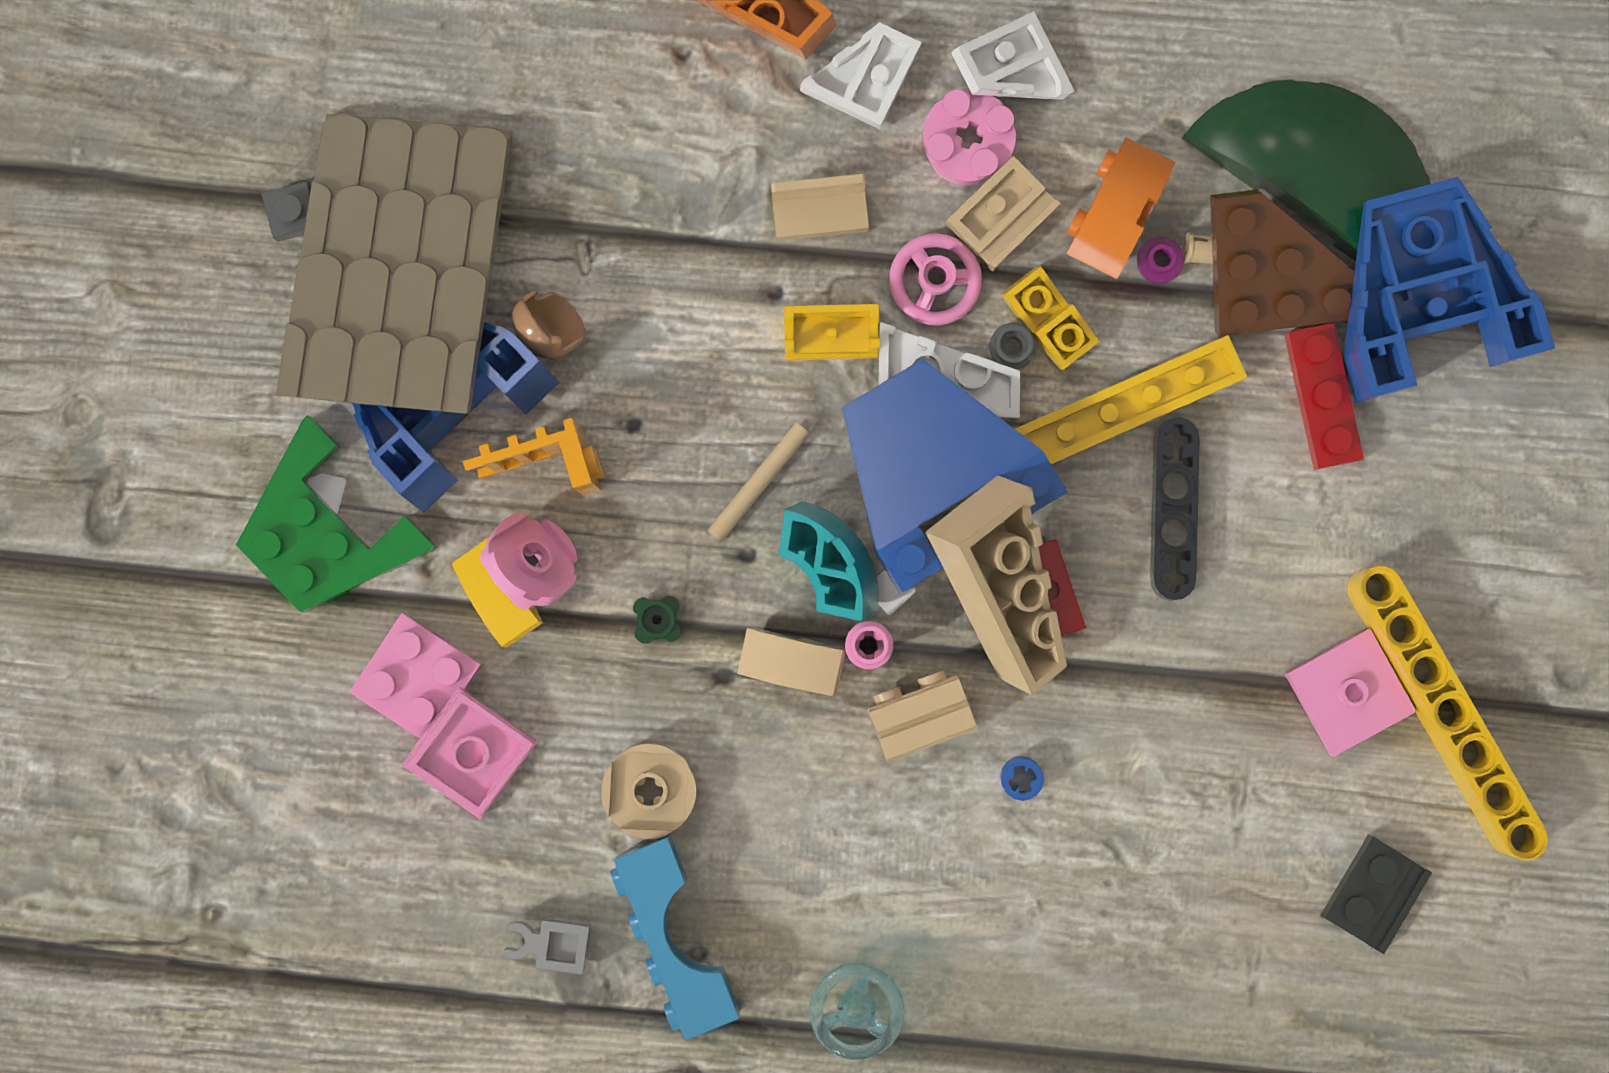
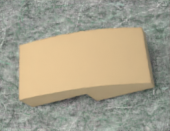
(791, 661)

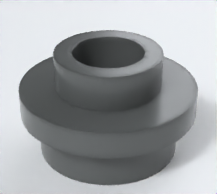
(1022, 335)

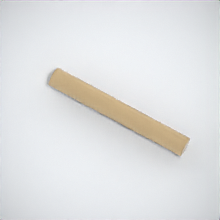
(758, 482)

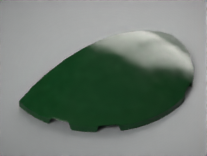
(1312, 151)

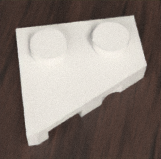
(1013, 63)
(866, 76)

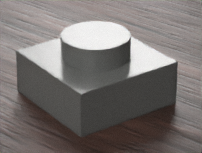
(287, 210)

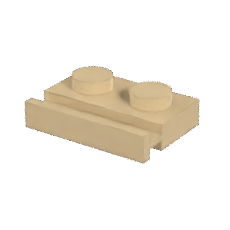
(1002, 213)

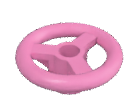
(915, 250)

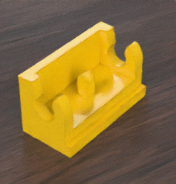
(831, 332)

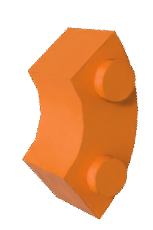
(1120, 208)

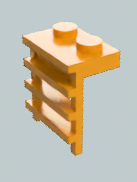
(581, 460)

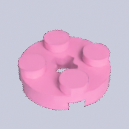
(944, 148)
(519, 579)

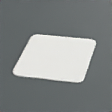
(329, 488)
(889, 597)

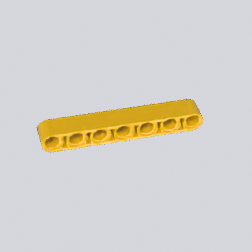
(1466, 723)

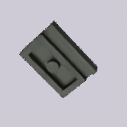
(1376, 894)

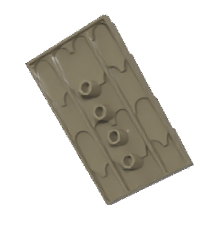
(395, 264)

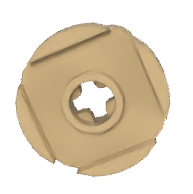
(629, 809)

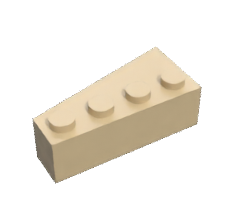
(999, 578)

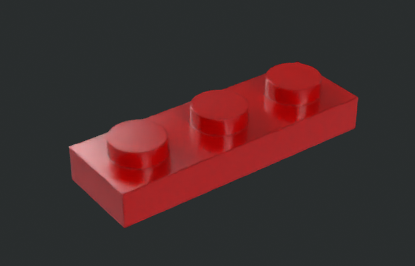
(1323, 396)

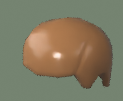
(547, 325)

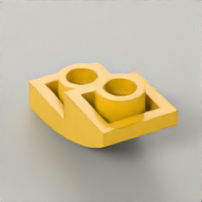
(1053, 321)
(495, 608)

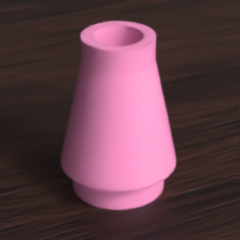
(879, 634)

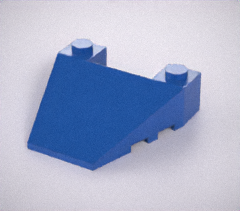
(1428, 270)
(404, 437)
(925, 449)

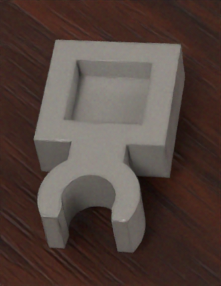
(558, 945)

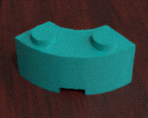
(832, 560)

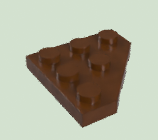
(1271, 269)

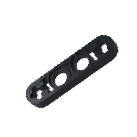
(1181, 509)

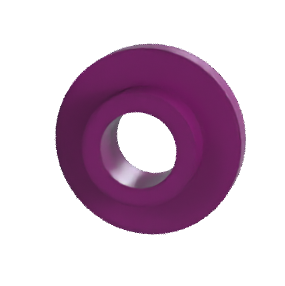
(1150, 270)

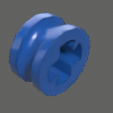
(1035, 783)

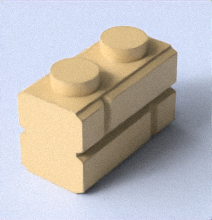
(922, 716)

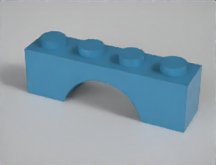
(696, 992)

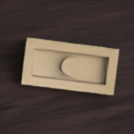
(820, 207)

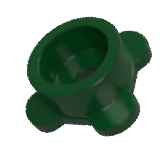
(647, 610)

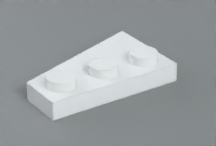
(985, 380)

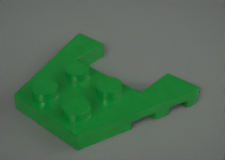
(305, 543)

